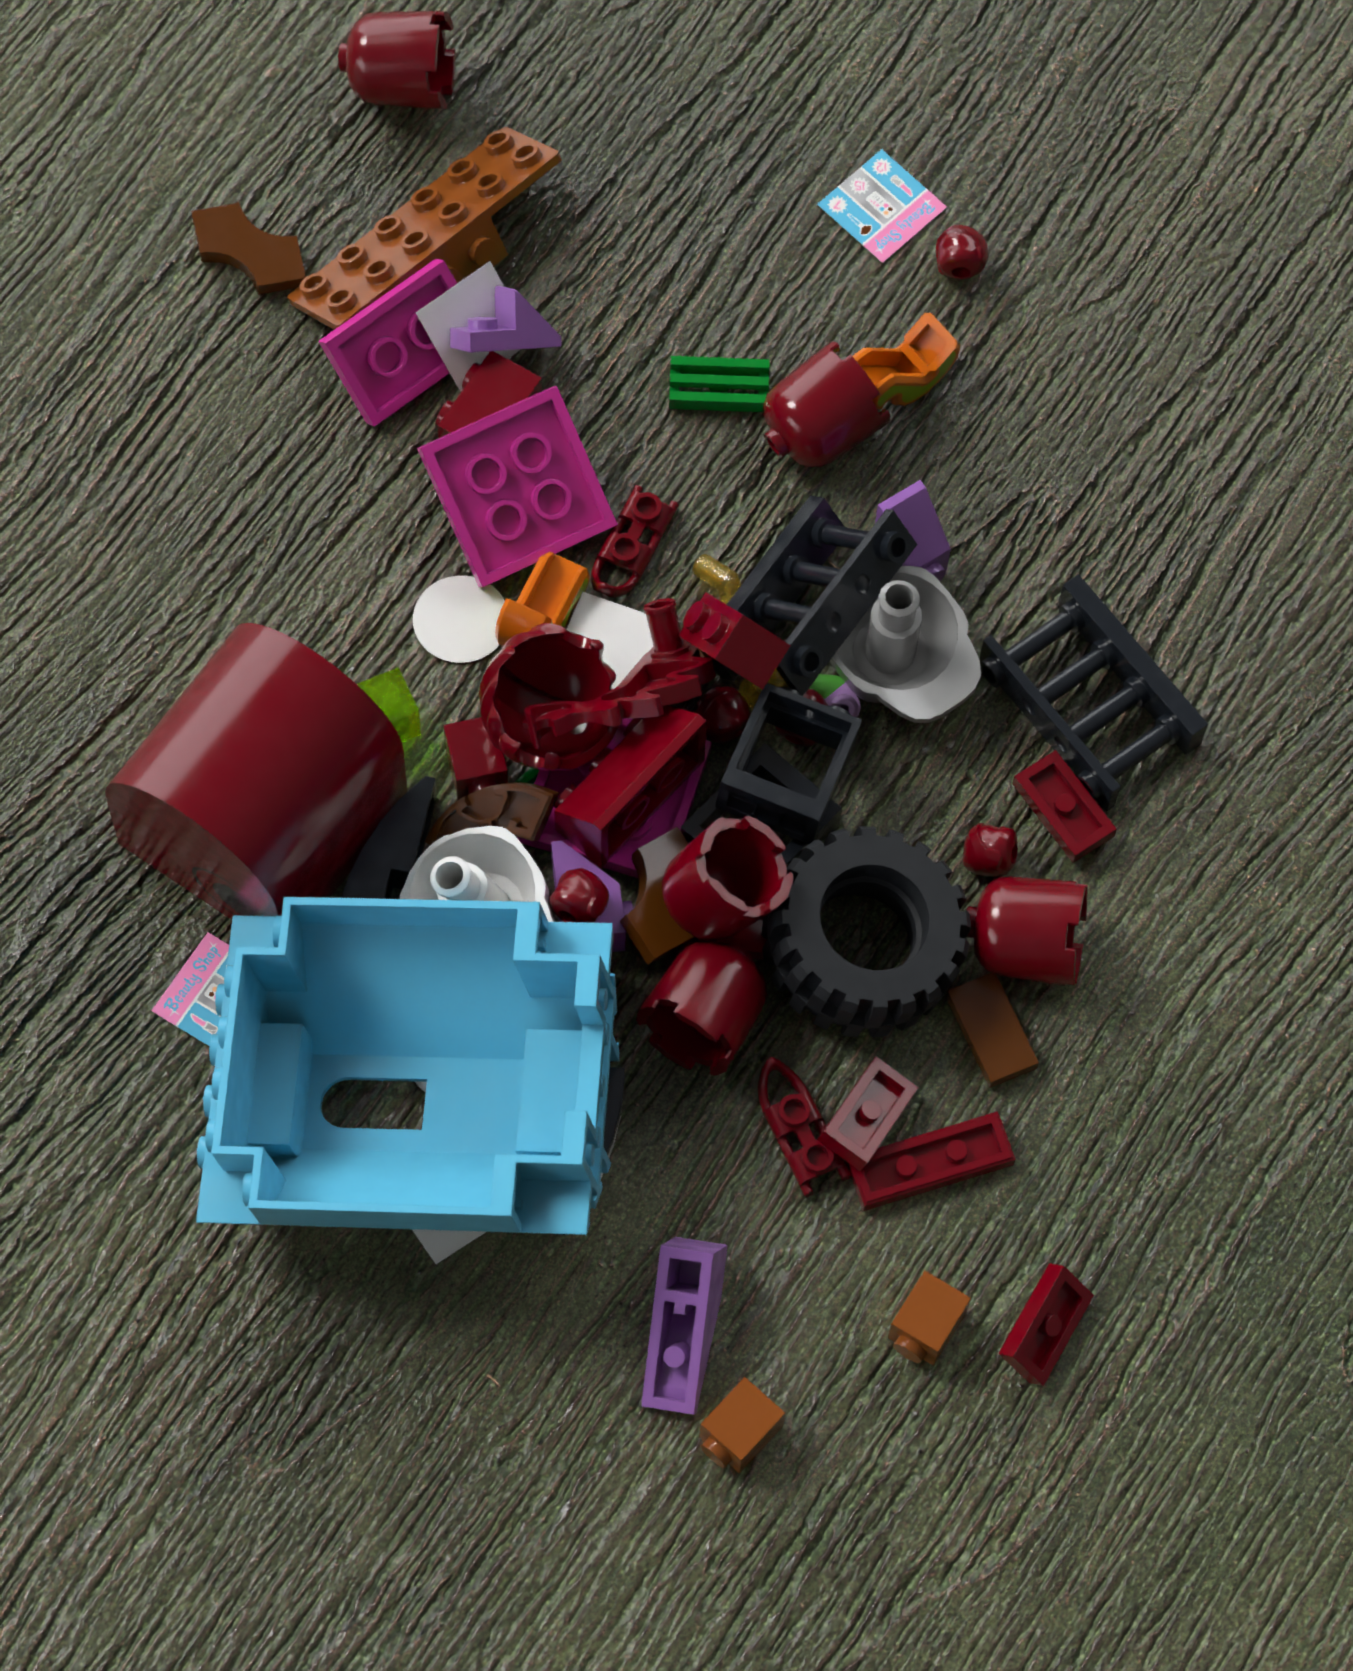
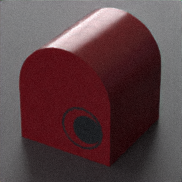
(260, 777)

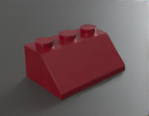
(630, 782)

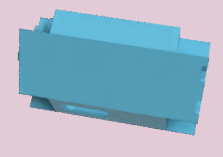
(458, 994)

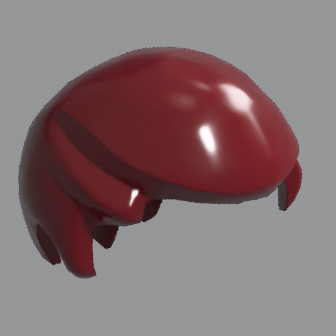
(538, 669)

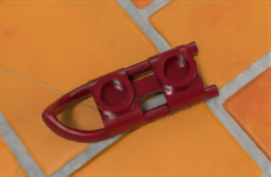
(624, 548)
(794, 1115)

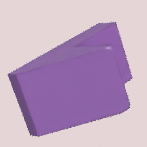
(512, 328)

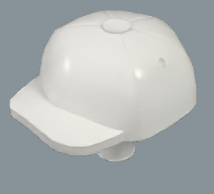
(478, 866)

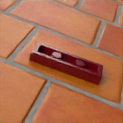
(933, 1161)

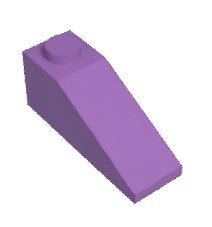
(683, 1323)

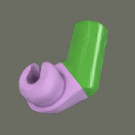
(837, 693)

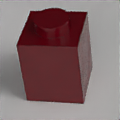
(473, 757)

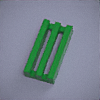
(718, 375)

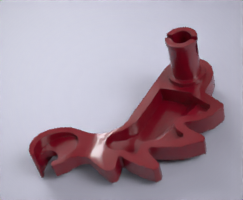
(661, 678)

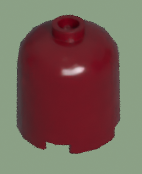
(400, 59)
(822, 409)
(726, 878)
(1029, 928)
(705, 1005)

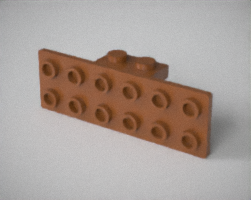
(440, 222)

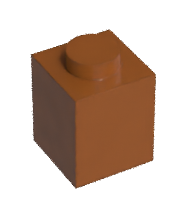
(928, 1319)
(740, 1426)

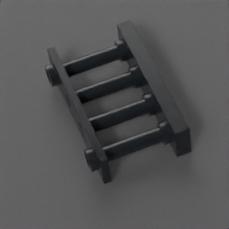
(797, 561)
(1111, 648)

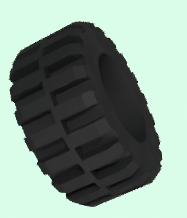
(904, 882)

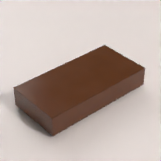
(992, 1029)

